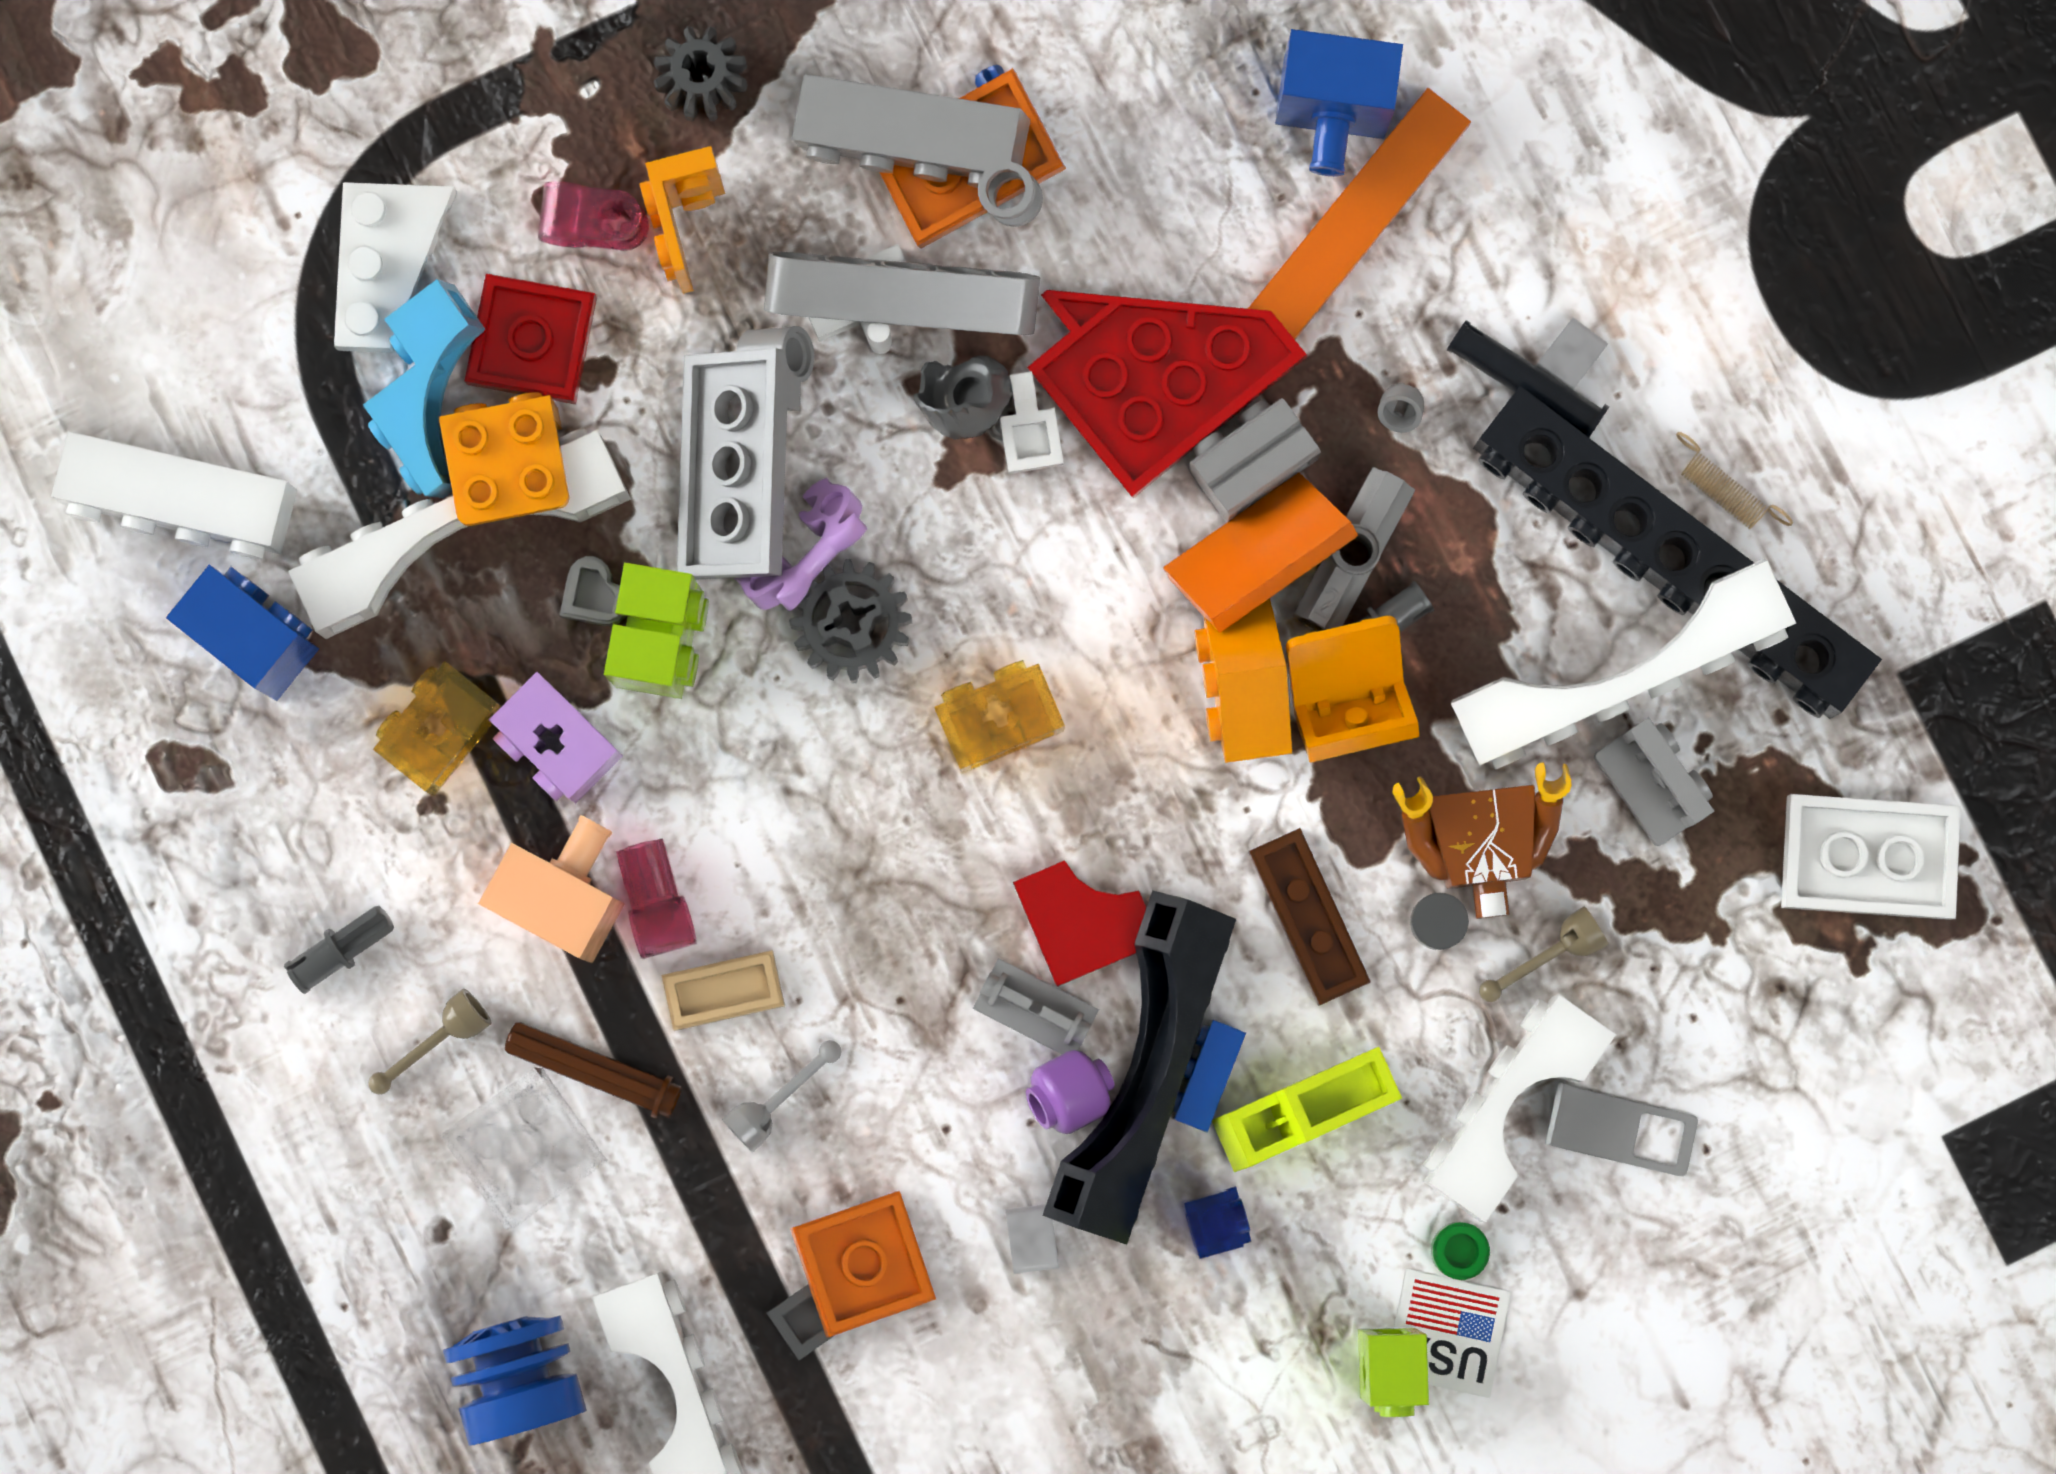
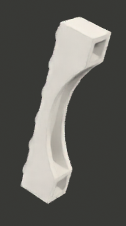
(354, 580)
(1733, 614)

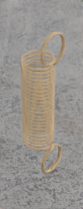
(1709, 487)

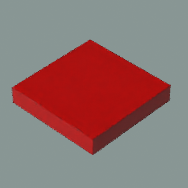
(531, 338)

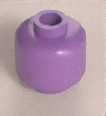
(1070, 1092)

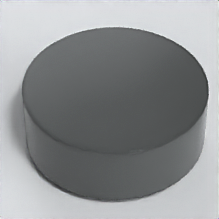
(1439, 921)

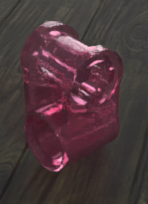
(581, 217)

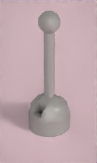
(753, 1121)

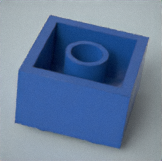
(235, 627)

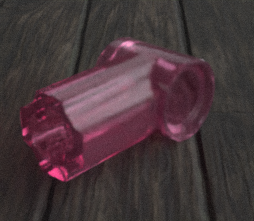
(658, 912)

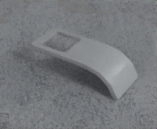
(1609, 1127)

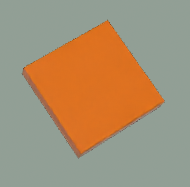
(863, 1264)

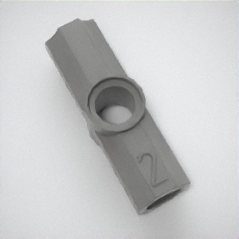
(1336, 583)

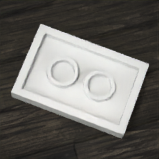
(1871, 856)

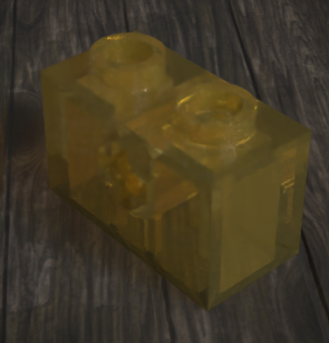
(980, 742)
(435, 758)

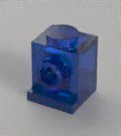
(1217, 1222)

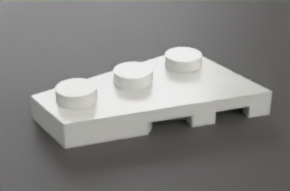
(382, 255)

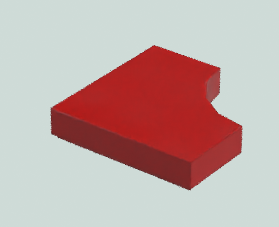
(1076, 924)

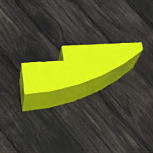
(1306, 1109)

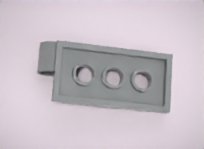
(768, 380)

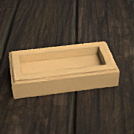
(723, 990)

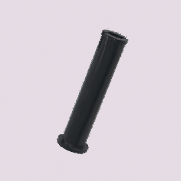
(1516, 371)

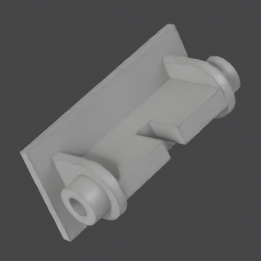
(1035, 1008)

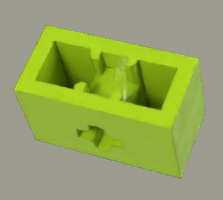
(1393, 1370)

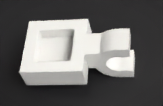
(1029, 435)

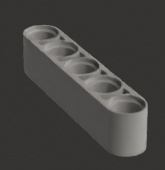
(901, 293)

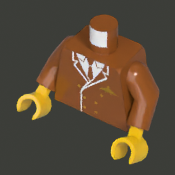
(1484, 835)

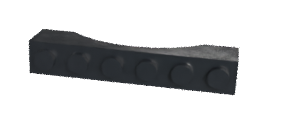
(1179, 963)

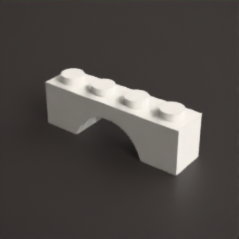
(1475, 1165)
(645, 1323)

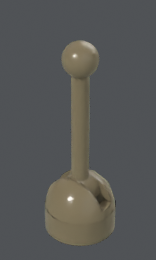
(1578, 936)
(461, 1018)

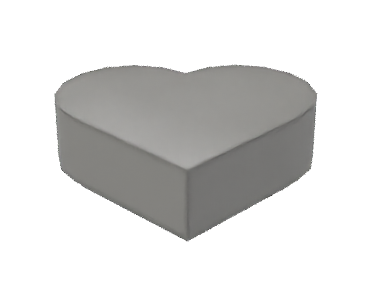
(591, 593)

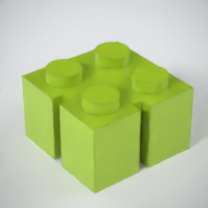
(656, 644)

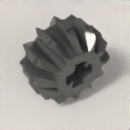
(689, 56)

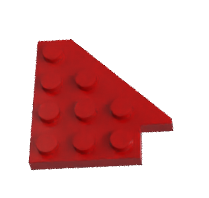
(1157, 374)

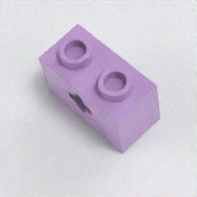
(542, 708)

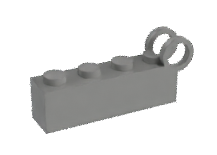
(921, 133)

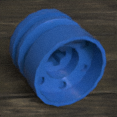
(514, 1379)

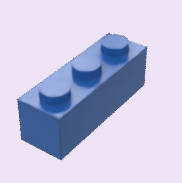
(1208, 1074)

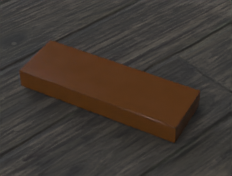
(1309, 917)

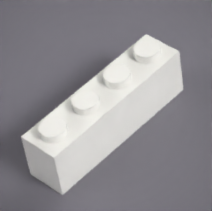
(174, 494)

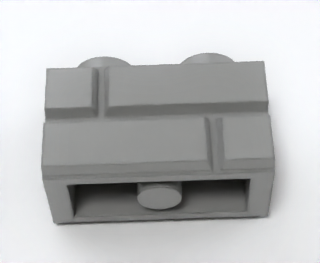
(1252, 458)

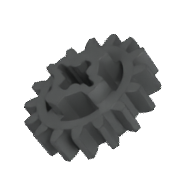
(874, 608)

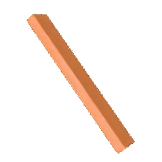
(1362, 212)

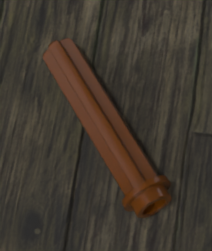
(594, 1069)

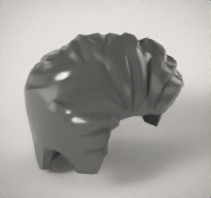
(965, 397)

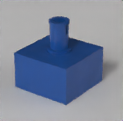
(1338, 91)

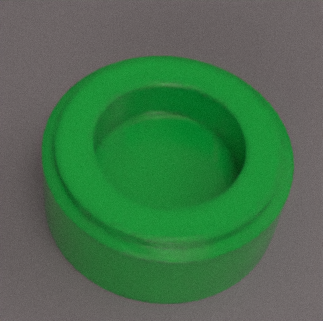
(1460, 1250)

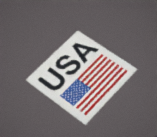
(1461, 1327)

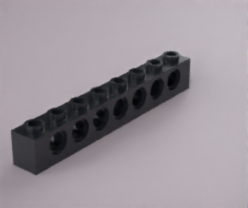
(1526, 420)

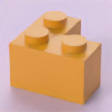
(1248, 686)

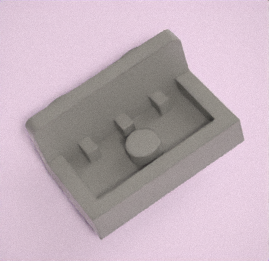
(1654, 781)

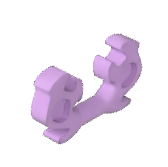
(833, 518)

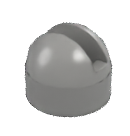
(1413, 413)

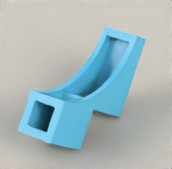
(405, 415)

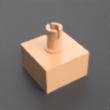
(556, 895)

